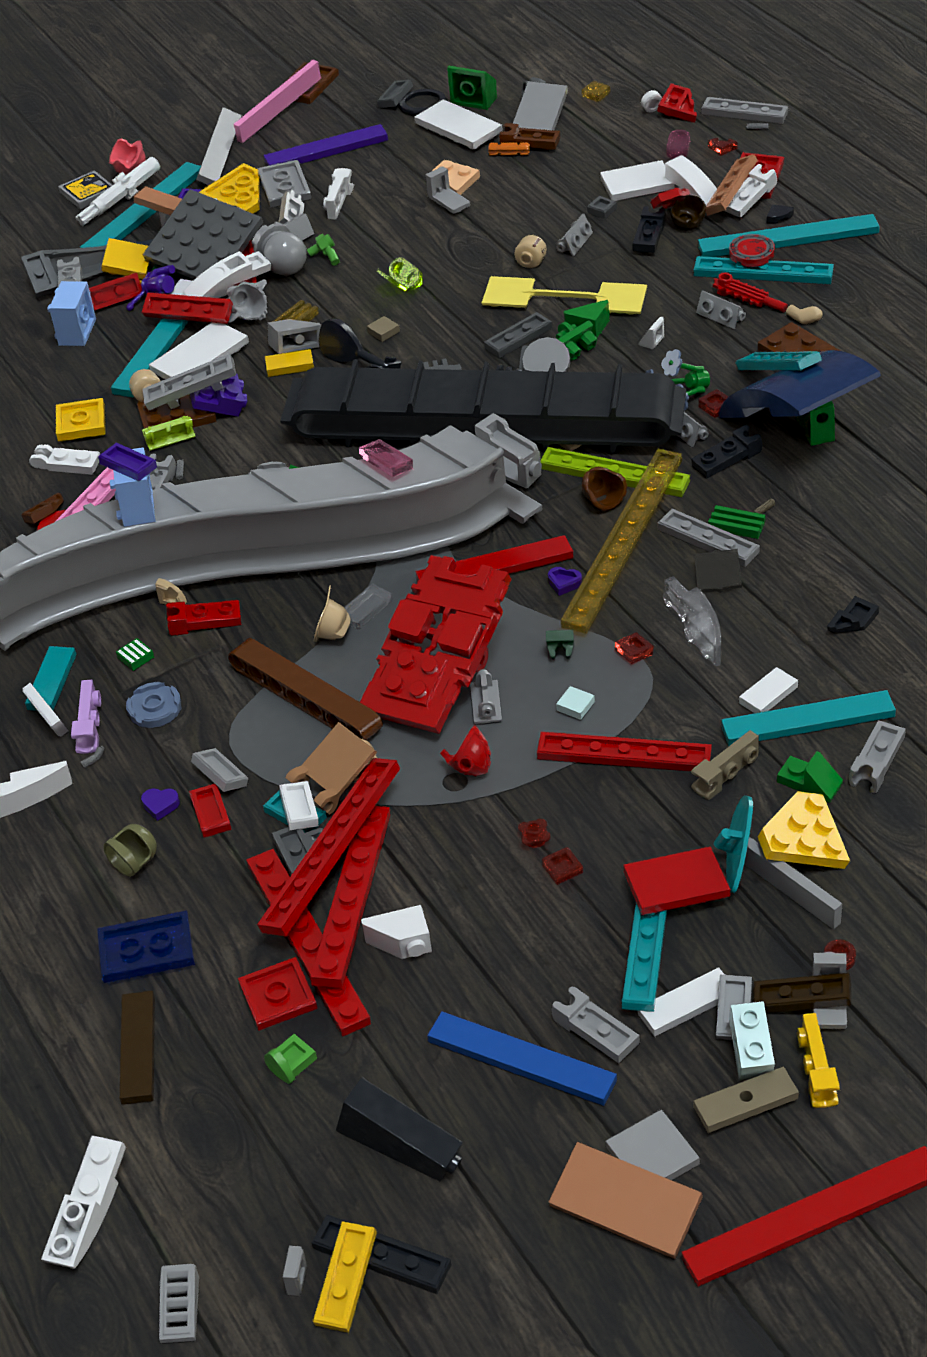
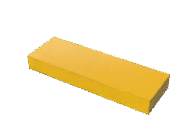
(345, 1277)

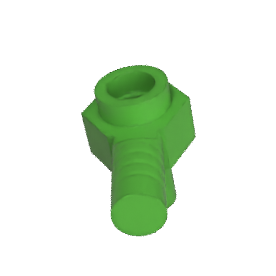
(324, 244)

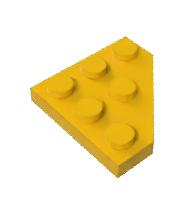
(237, 188)
(804, 834)

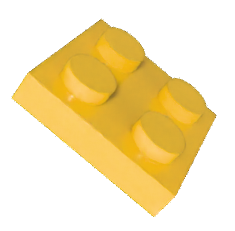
(80, 419)

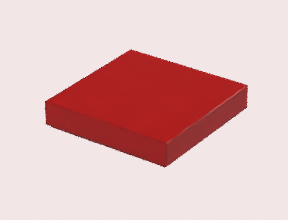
(277, 993)

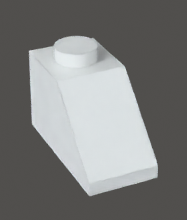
(399, 932)

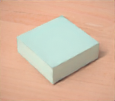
(575, 702)

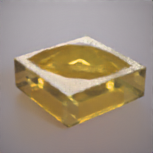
(595, 91)

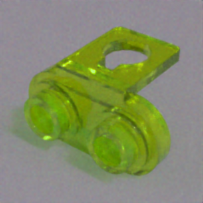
(403, 274)

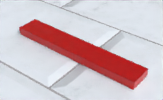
(516, 558)
(622, 751)

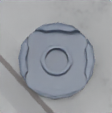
(153, 705)

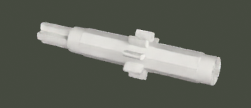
(124, 187)

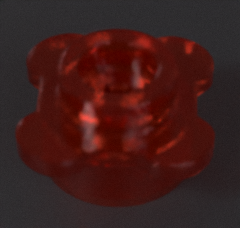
(534, 833)

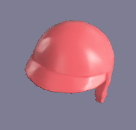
(126, 156)

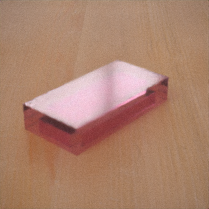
(386, 457)

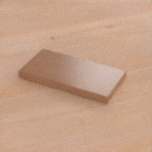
(626, 1200)

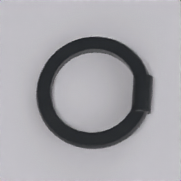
(415, 111)

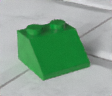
(471, 87)

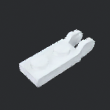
(64, 460)

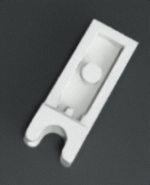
(752, 190)
(337, 192)

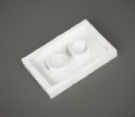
(636, 181)

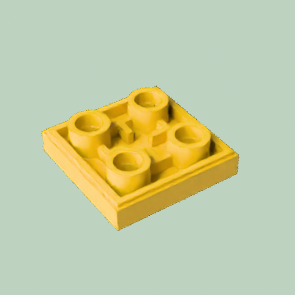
(125, 258)

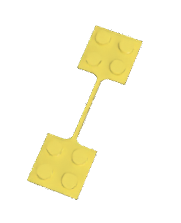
(518, 291)

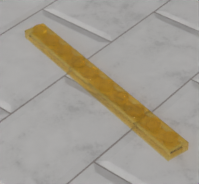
(621, 541)

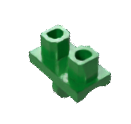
(574, 336)

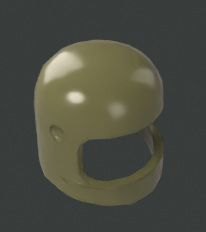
(130, 849)

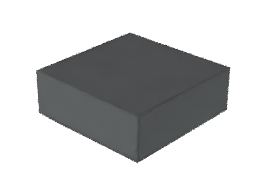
(602, 207)

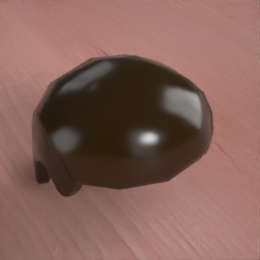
(688, 212)

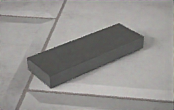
(517, 335)

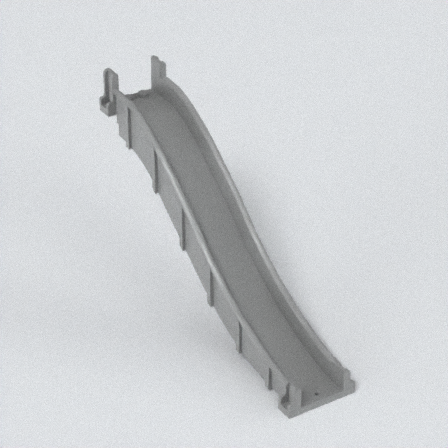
(266, 526)

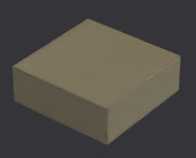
(383, 328)

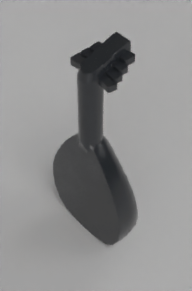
(341, 344)

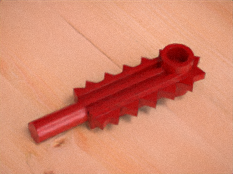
(728, 286)

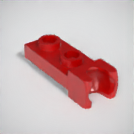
(201, 616)

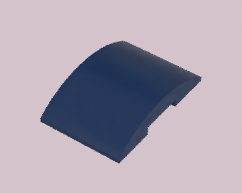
(801, 390)

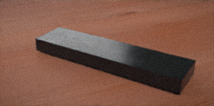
(392, 1257)

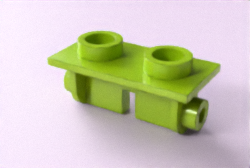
(169, 433)

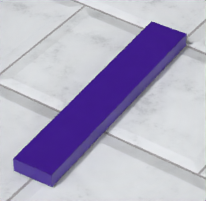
(329, 146)

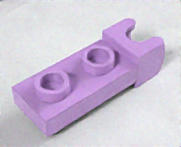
(88, 718)

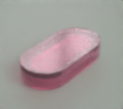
(678, 144)

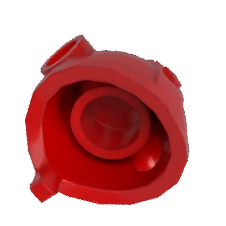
(473, 755)

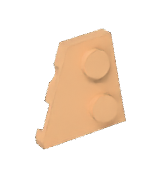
(460, 176)

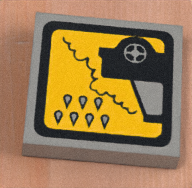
(84, 189)

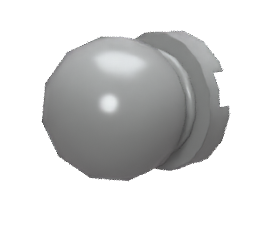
(280, 248)

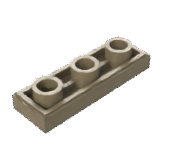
(746, 1099)

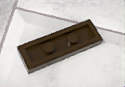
(804, 992)

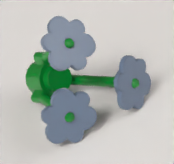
(696, 379)

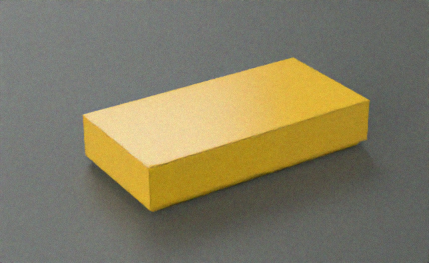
(289, 362)

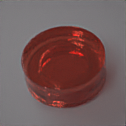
(843, 946)

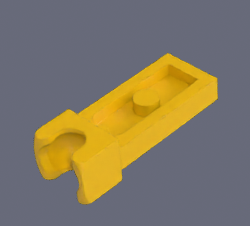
(822, 1079)

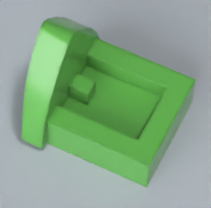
(290, 1058)

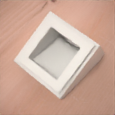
(653, 335)

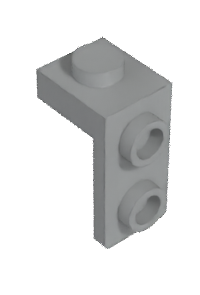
(440, 192)
(524, 474)
(827, 964)

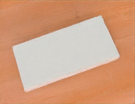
(458, 124)
(204, 346)

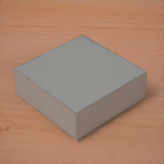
(294, 1270)

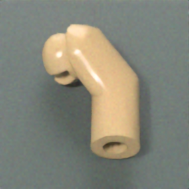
(804, 315)

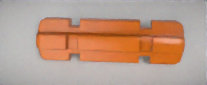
(508, 149)

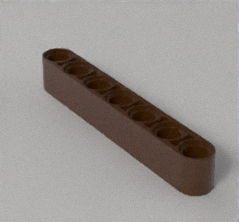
(303, 689)

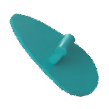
(735, 841)

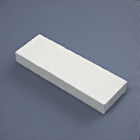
(683, 1003)

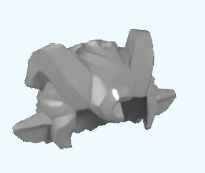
(248, 301)

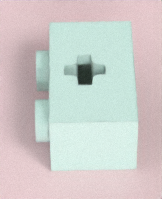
(751, 1040)

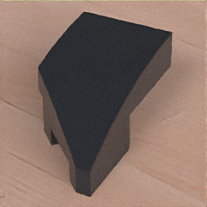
(855, 617)

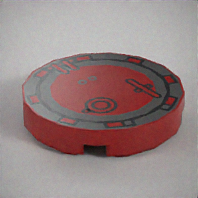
(751, 250)

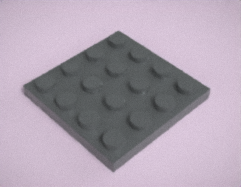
(201, 234)

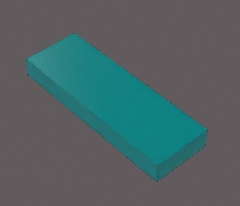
(53, 674)

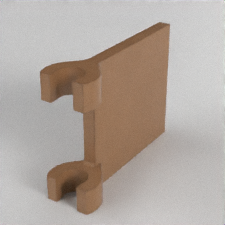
(334, 765)

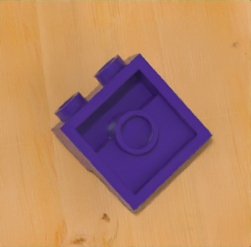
(224, 401)

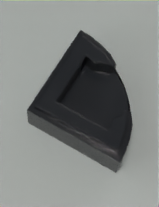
(779, 212)

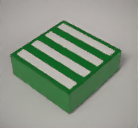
(134, 654)

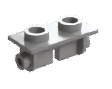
(575, 236)
(719, 310)
(692, 430)
(485, 698)

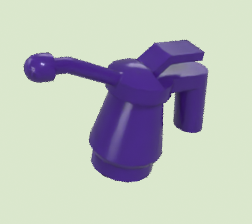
(155, 282)

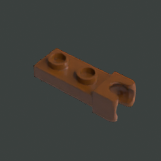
(535, 137)

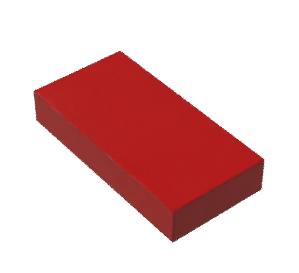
(210, 810)

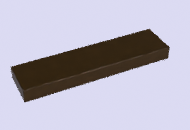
(137, 1047)

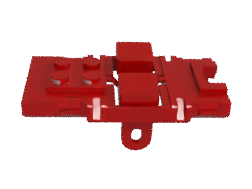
(424, 687)

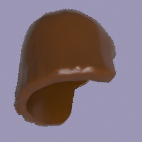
(601, 482)

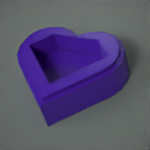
(564, 580)
(159, 802)

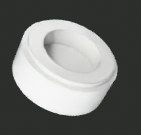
(651, 100)

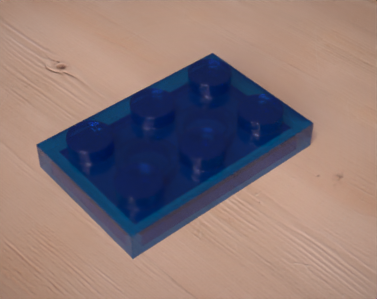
(145, 946)

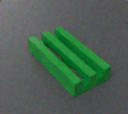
(738, 521)

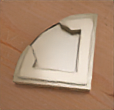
(168, 592)

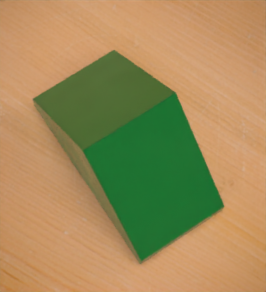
(596, 313)

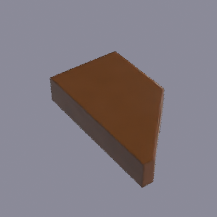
(43, 509)

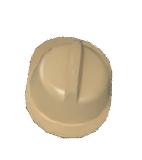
(333, 621)

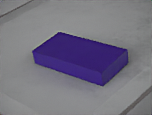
(127, 461)

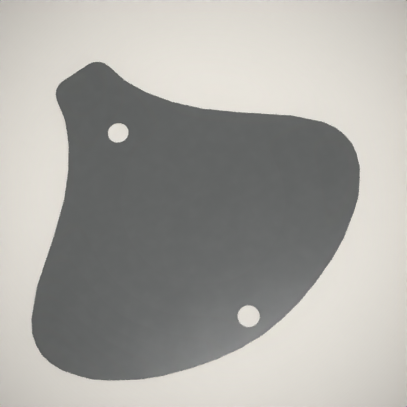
(277, 736)

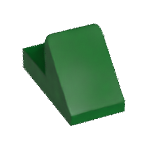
(811, 777)

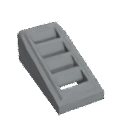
(178, 1280)

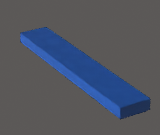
(522, 1058)

